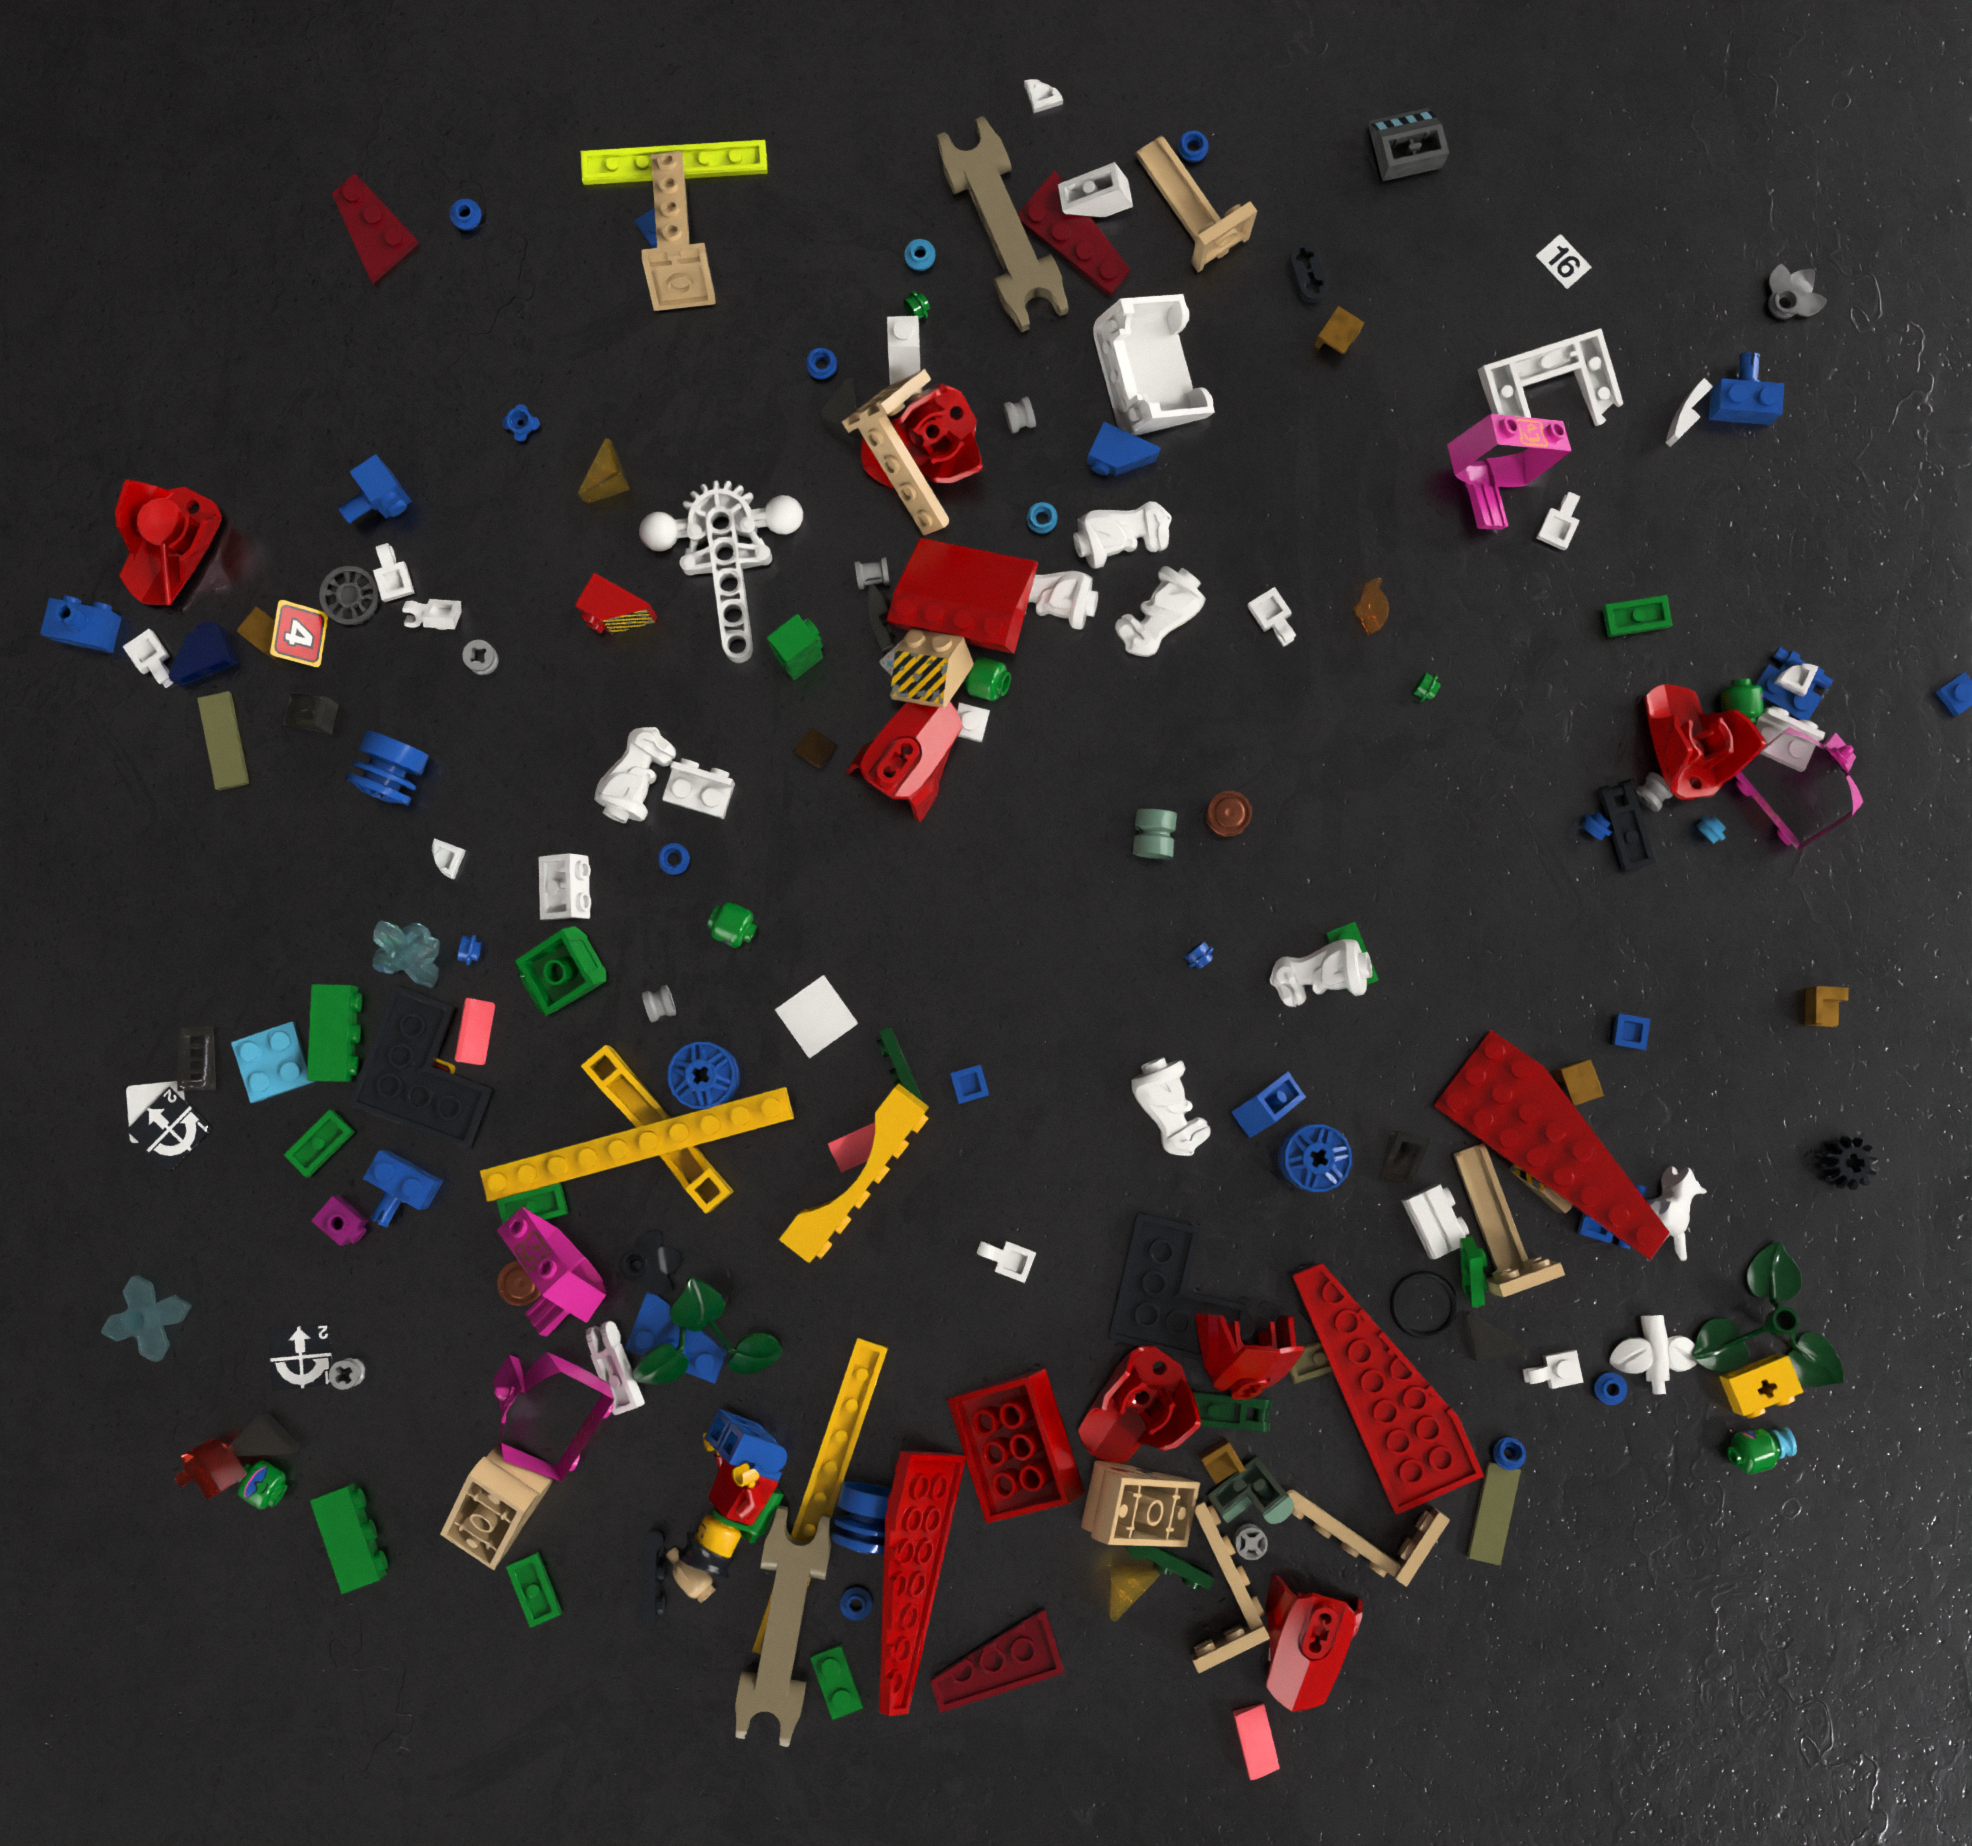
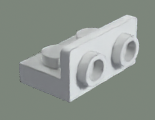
(1787, 749)
(698, 788)
(564, 887)

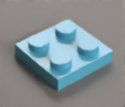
(272, 1061)

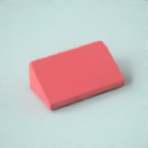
(474, 1031)
(853, 1148)
(1256, 1741)

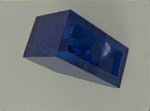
(202, 654)

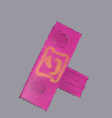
(1546, 445)
(1841, 753)
(556, 1269)
(511, 1381)

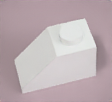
(1096, 192)
(903, 347)

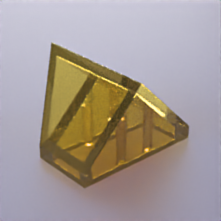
(605, 475)
(1126, 1585)

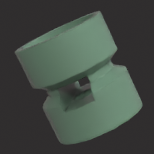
(1154, 833)

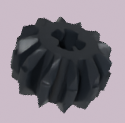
(1851, 1175)

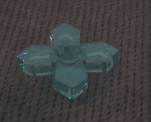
(407, 950)
(149, 1332)

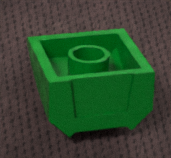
(560, 970)

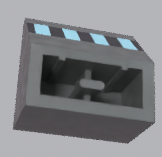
(1408, 143)

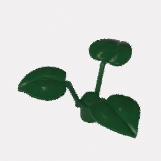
(1777, 1277)
(693, 1309)

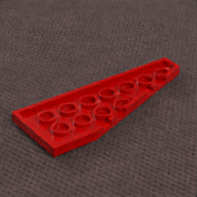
(1533, 1124)
(1399, 1416)
(914, 1550)

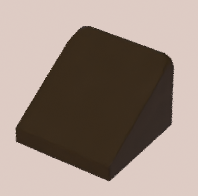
(815, 749)

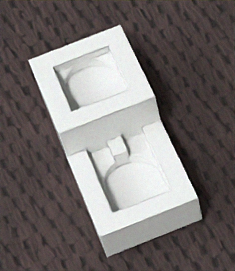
(1685, 415)

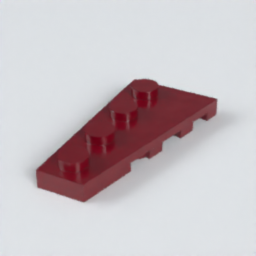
(1073, 237)
(1006, 1663)

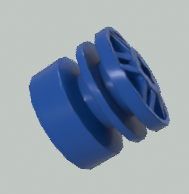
(387, 768)
(722, 1071)
(1297, 1165)
(865, 1526)

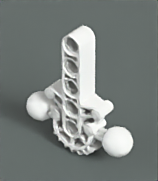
(781, 515)

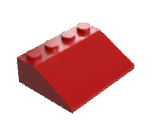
(964, 594)
(1016, 1446)

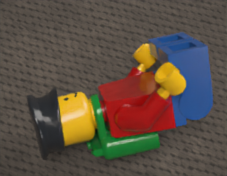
(741, 1493)

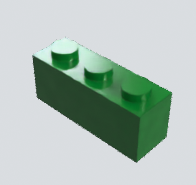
(796, 646)
(333, 1033)
(349, 1537)

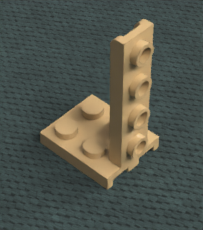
(1195, 212)
(676, 269)
(893, 455)
(1512, 1267)
(1411, 1552)
(1236, 1638)

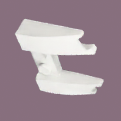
(1583, 354)

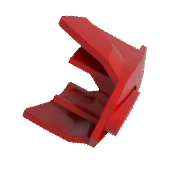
(946, 451)
(143, 566)
(925, 739)
(1698, 748)
(1243, 1367)
(1157, 1417)
(1301, 1664)

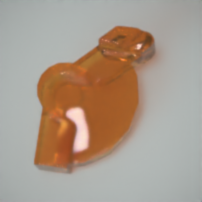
(1373, 606)

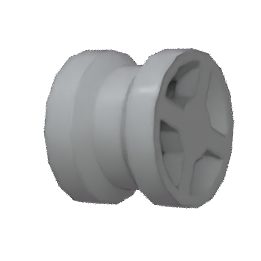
(1019, 414)
(485, 662)
(1653, 792)
(659, 1003)
(1254, 1546)

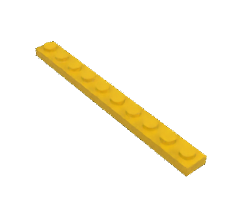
(637, 1144)
(836, 1446)

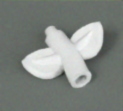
(1654, 1353)

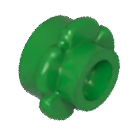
(916, 305)
(1426, 686)

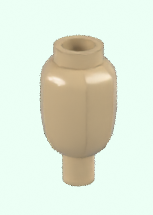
(691, 1580)

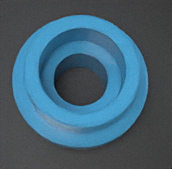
(920, 263)
(1042, 508)
(1711, 828)

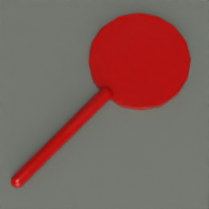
(161, 523)

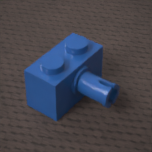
(1746, 398)
(378, 491)
(81, 624)
(400, 1184)

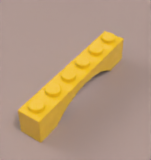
(642, 1108)
(893, 1123)

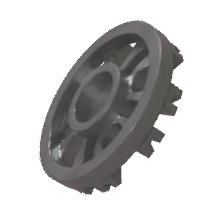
(349, 595)

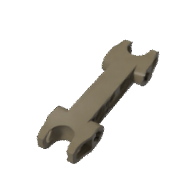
(1024, 273)
(772, 1686)

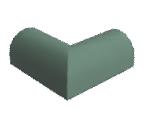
(1252, 1487)

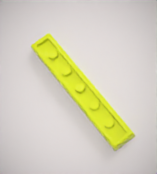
(699, 161)

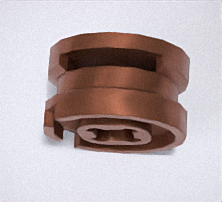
(1228, 813)
(516, 1286)

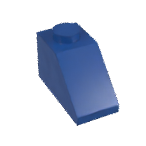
(1119, 451)
(1268, 1105)

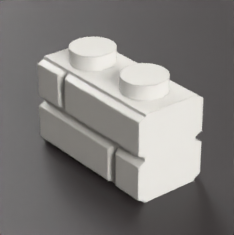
(1435, 1220)

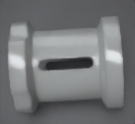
(872, 573)
(338, 1369)

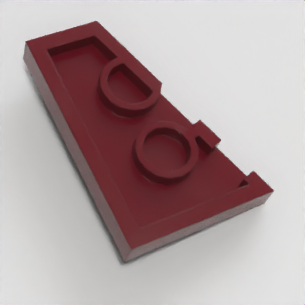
(373, 228)

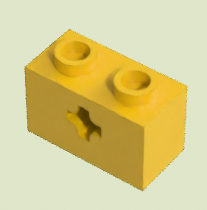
(1743, 1384)

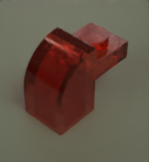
(212, 1468)

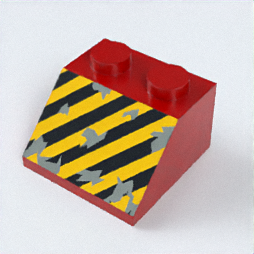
(612, 608)

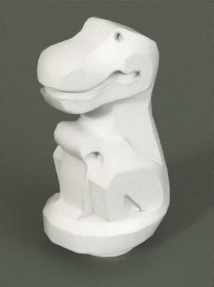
(1112, 531)
(1065, 596)
(1169, 607)
(628, 780)
(1331, 967)
(1164, 1100)

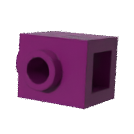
(341, 1221)

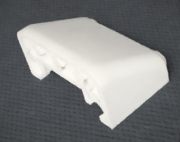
(1147, 364)

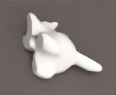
(1674, 1204)

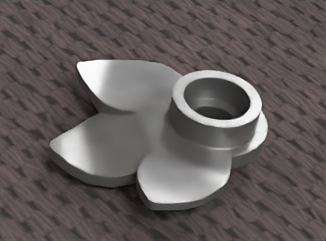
(1795, 291)

